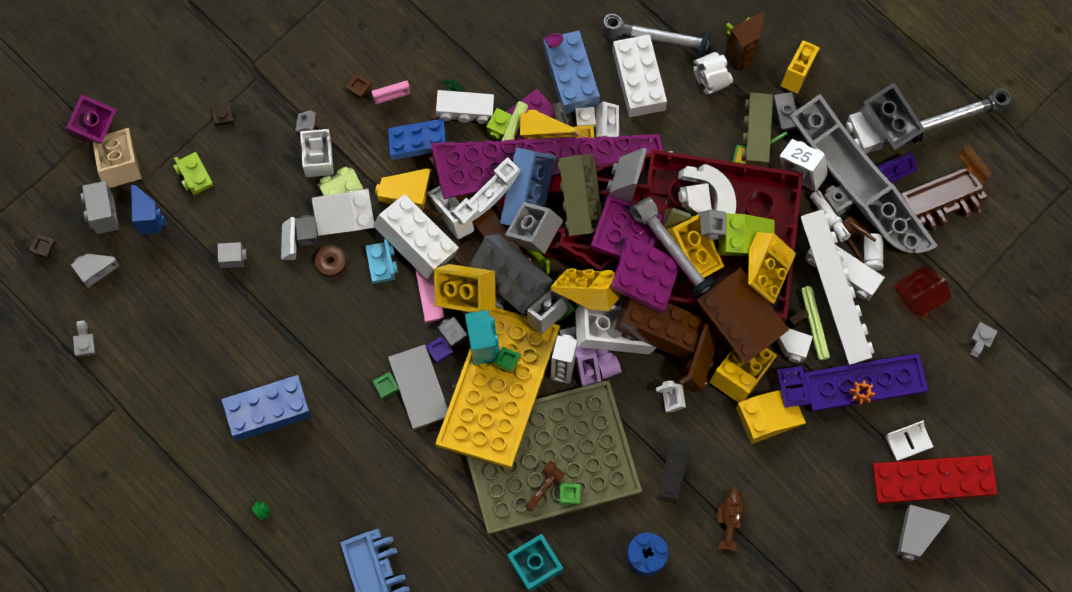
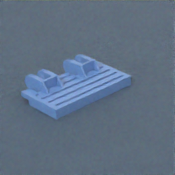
(365, 566)

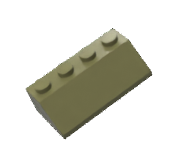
(580, 193)

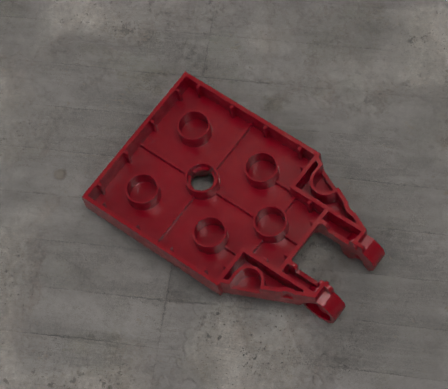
(757, 191)

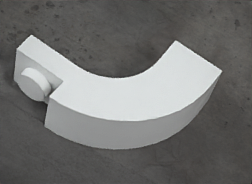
(719, 186)

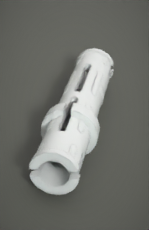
(837, 225)

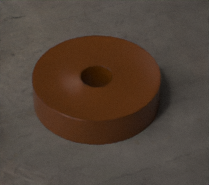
(324, 255)

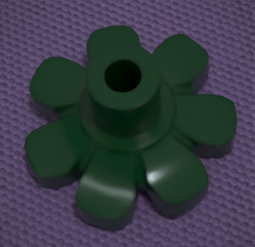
(453, 85)

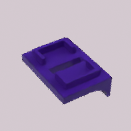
(795, 396)

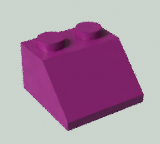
(90, 120)

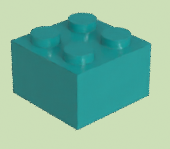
(482, 337)
(535, 563)

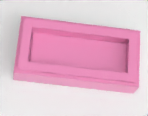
(391, 92)

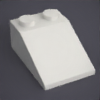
(343, 212)

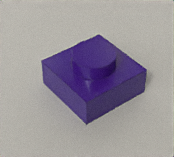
(439, 349)

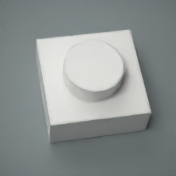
(585, 116)

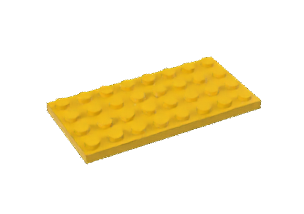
(495, 405)

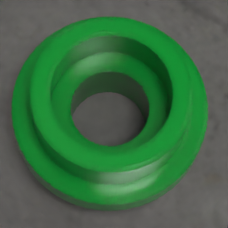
(261, 510)

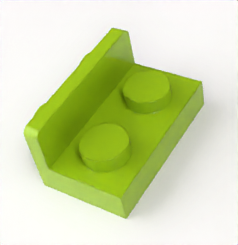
(195, 176)

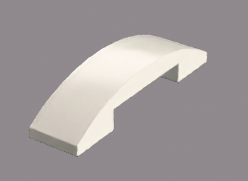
(489, 194)

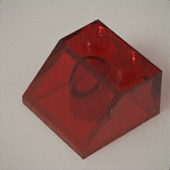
(923, 291)

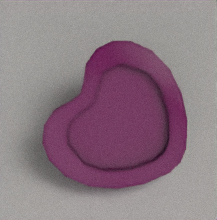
(554, 40)

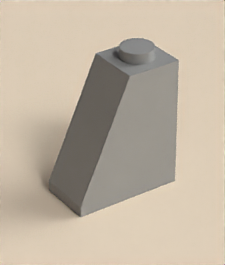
(919, 531)

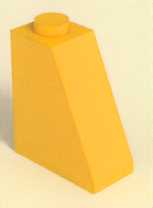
(412, 184)

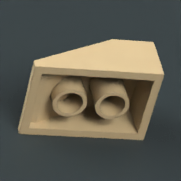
(117, 159)

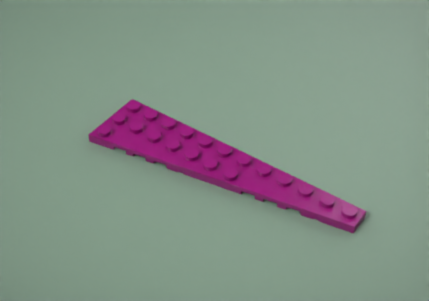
(470, 165)

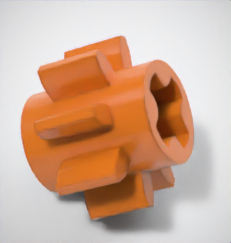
(862, 387)

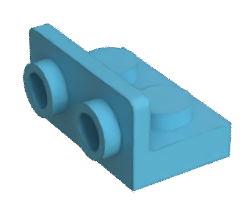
(380, 262)

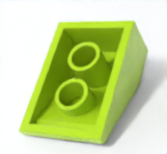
(741, 232)

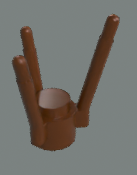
(853, 228)

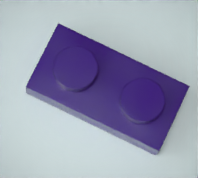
(899, 167)

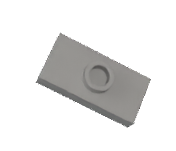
(785, 107)

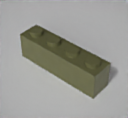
(758, 129)

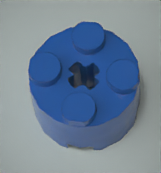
(643, 543)

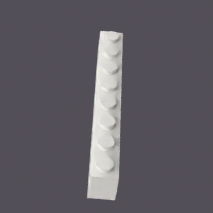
(836, 287)

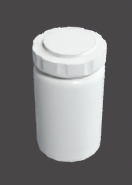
(873, 252)

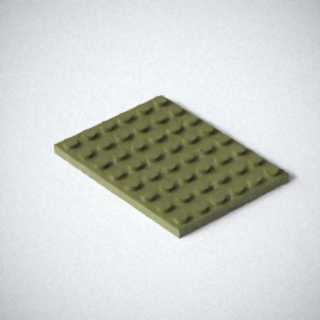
(580, 435)

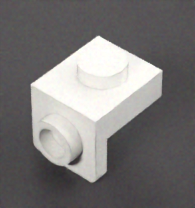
(673, 396)

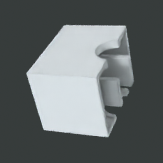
(315, 154)

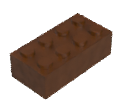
(672, 331)

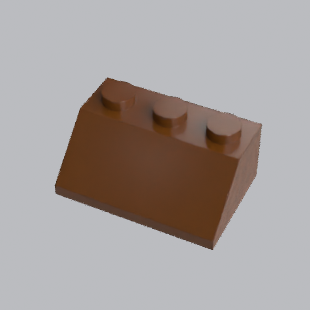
(744, 41)
(696, 366)

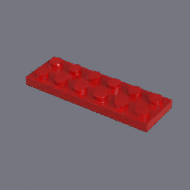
(934, 479)

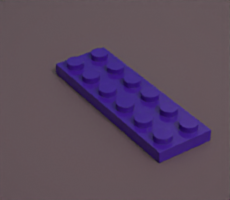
(889, 378)

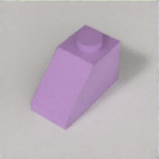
(587, 366)

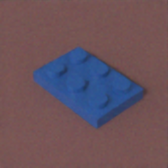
(415, 138)

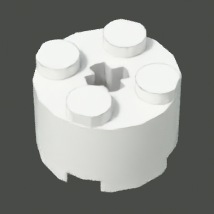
(712, 72)

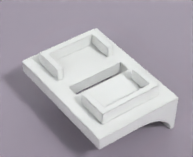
(917, 436)

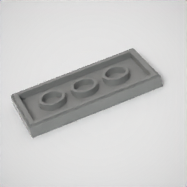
(418, 386)

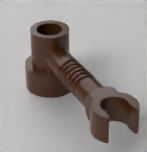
(552, 474)

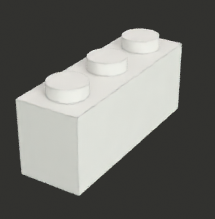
(464, 106)

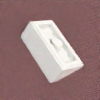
(607, 120)
(289, 240)

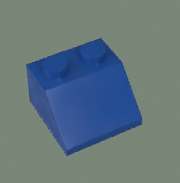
(145, 213)

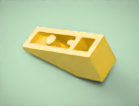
(799, 67)
(540, 126)

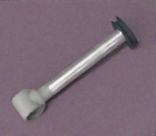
(646, 213)

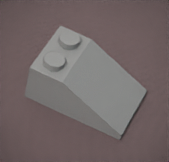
(626, 175)

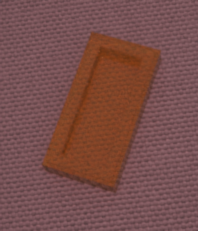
(975, 164)

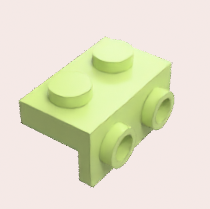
(343, 181)

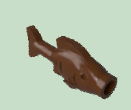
(730, 513)

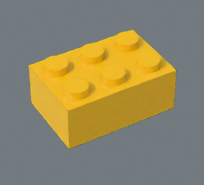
(464, 288)

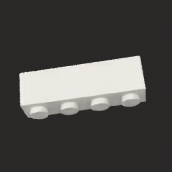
(862, 278)
(563, 359)

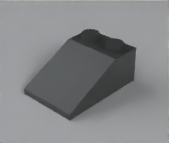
(891, 117)

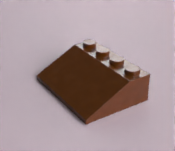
(741, 316)

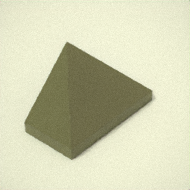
(674, 216)

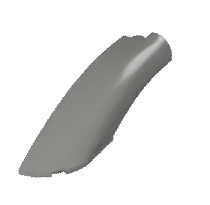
(861, 178)

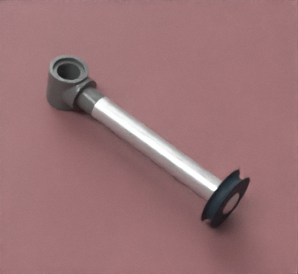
(615, 27)
(990, 103)

